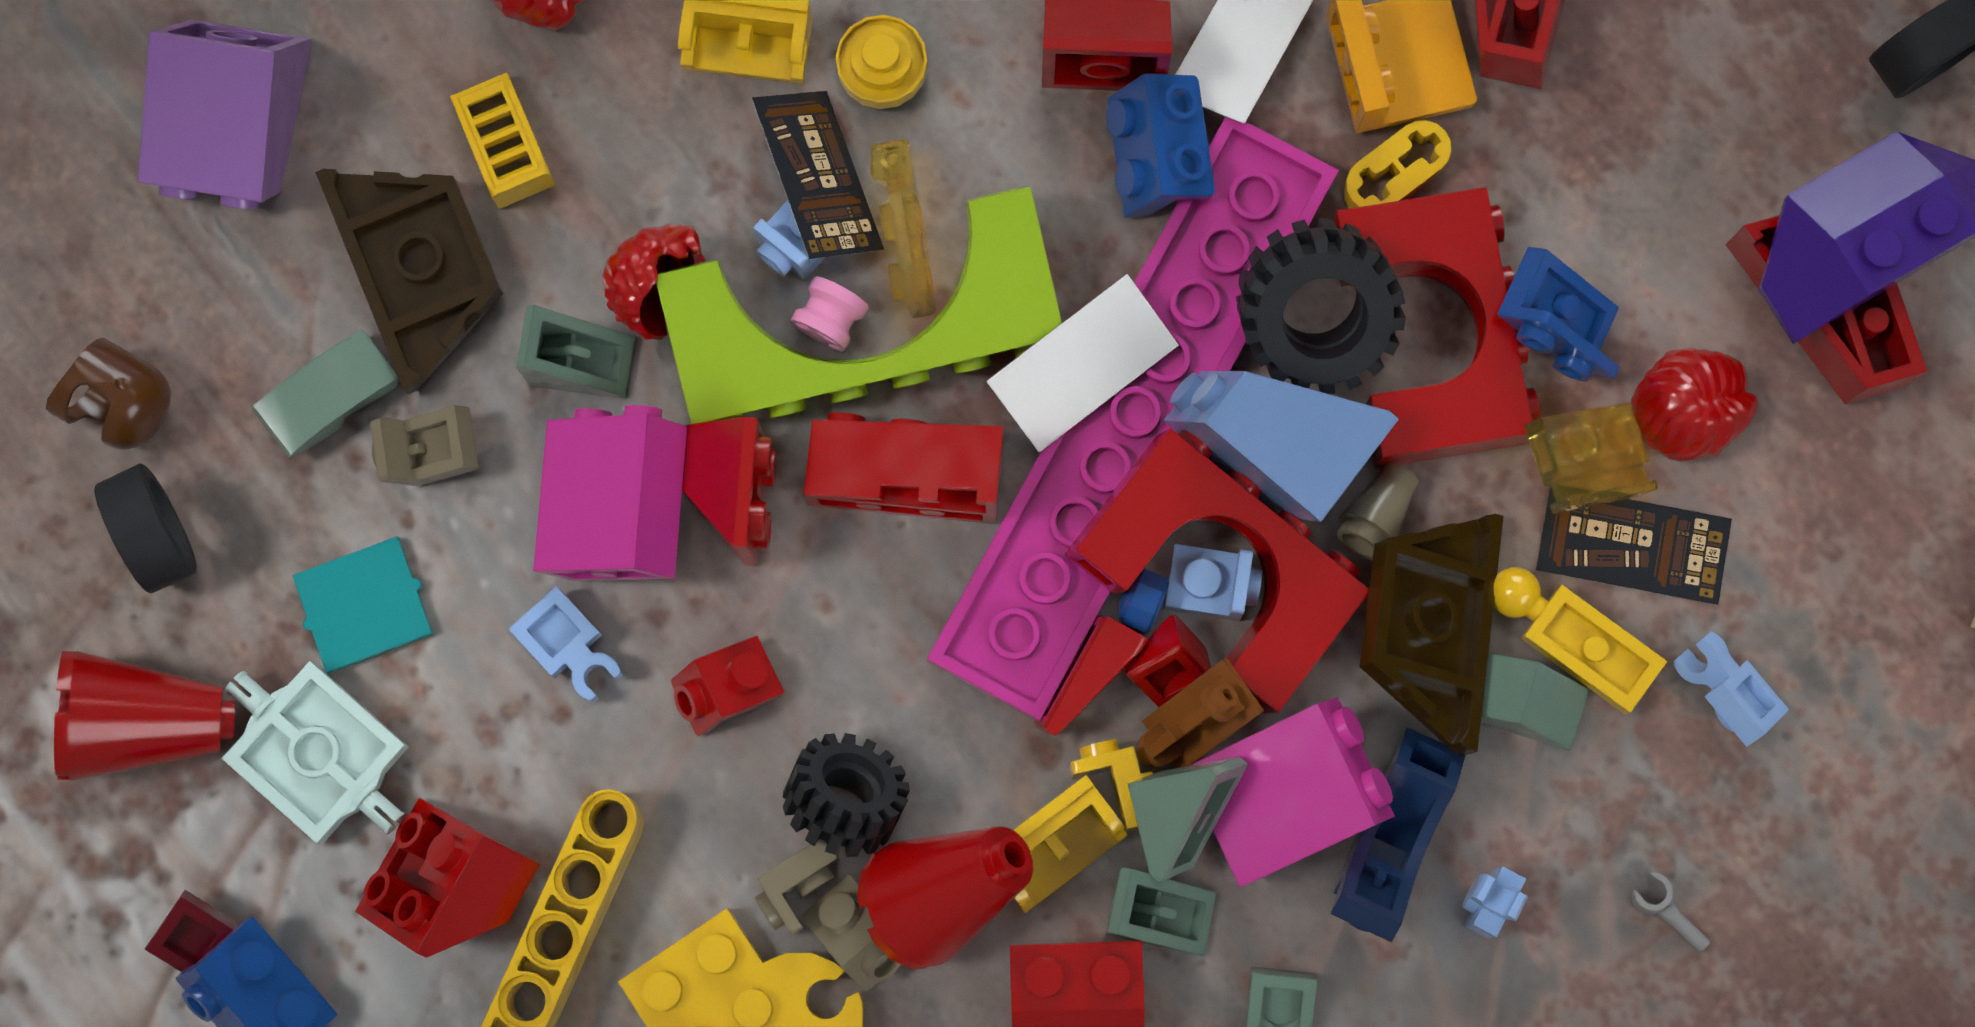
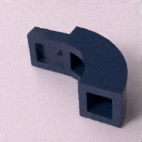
(1387, 857)

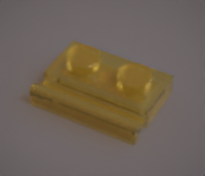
(1590, 456)

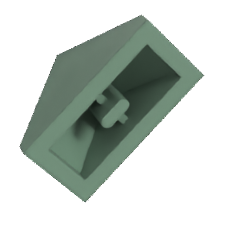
(573, 354)
(1532, 701)
(1180, 810)
(1160, 912)

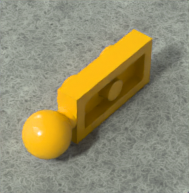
(1579, 639)

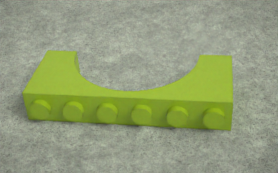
(738, 368)

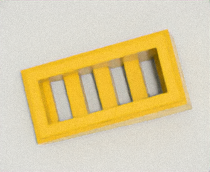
(517, 183)

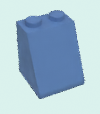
(1280, 436)

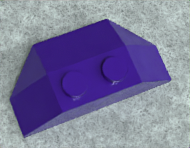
(1866, 230)

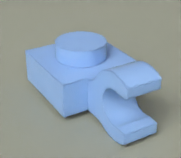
(1738, 692)
(1493, 901)

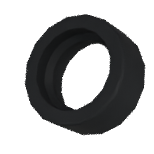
(1926, 47)
(145, 528)

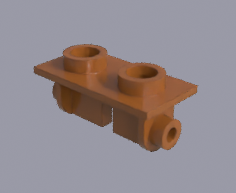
(1197, 718)

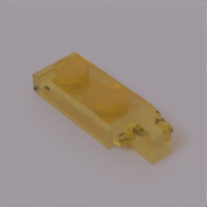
(903, 221)

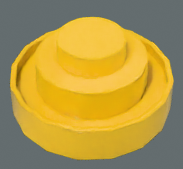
(881, 61)

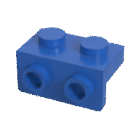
(1159, 143)
(1560, 315)
(252, 984)

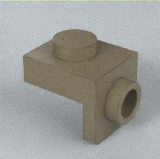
(424, 446)
(844, 933)

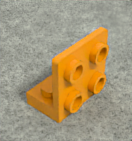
(1399, 60)

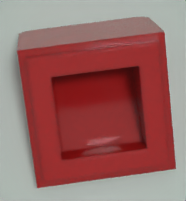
(1168, 661)

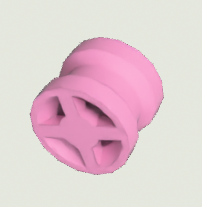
(829, 314)

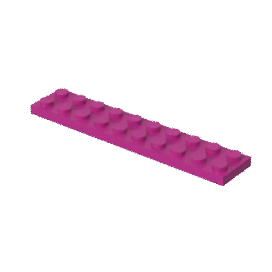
(1027, 598)

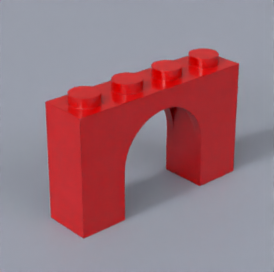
(1455, 243)
(1304, 591)

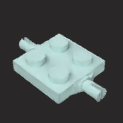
(315, 752)

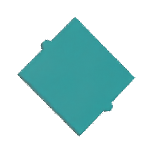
(362, 605)

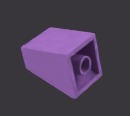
(220, 110)

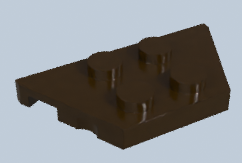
(414, 262)
(1433, 624)

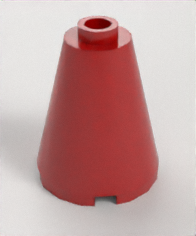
(132, 717)
(941, 891)

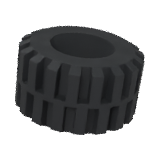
(1332, 354)

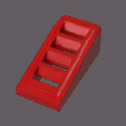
(1099, 660)

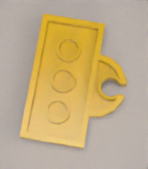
(723, 982)

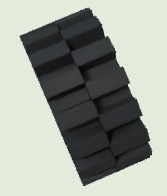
(838, 819)

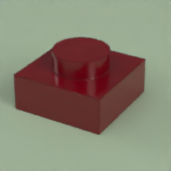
(189, 932)

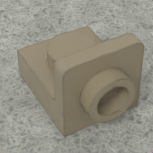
(802, 871)

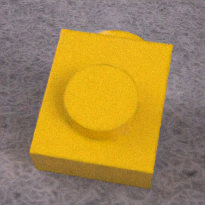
(1122, 768)

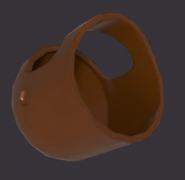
(122, 394)

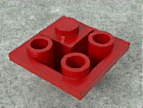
(725, 481)
(443, 882)

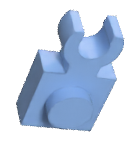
(561, 638)

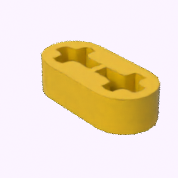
(1388, 158)

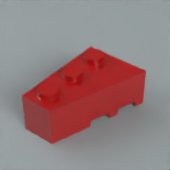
(1516, 38)
(1858, 353)
(905, 467)

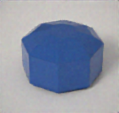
(1142, 601)

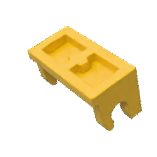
(747, 38)
(1067, 839)

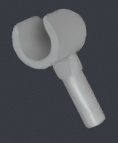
(1670, 912)

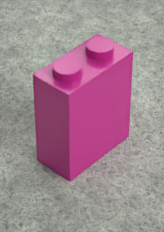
(610, 496)
(1300, 791)

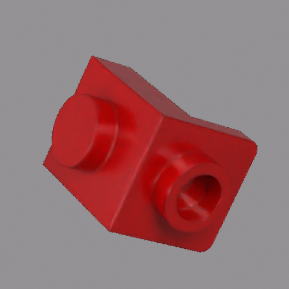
(725, 685)

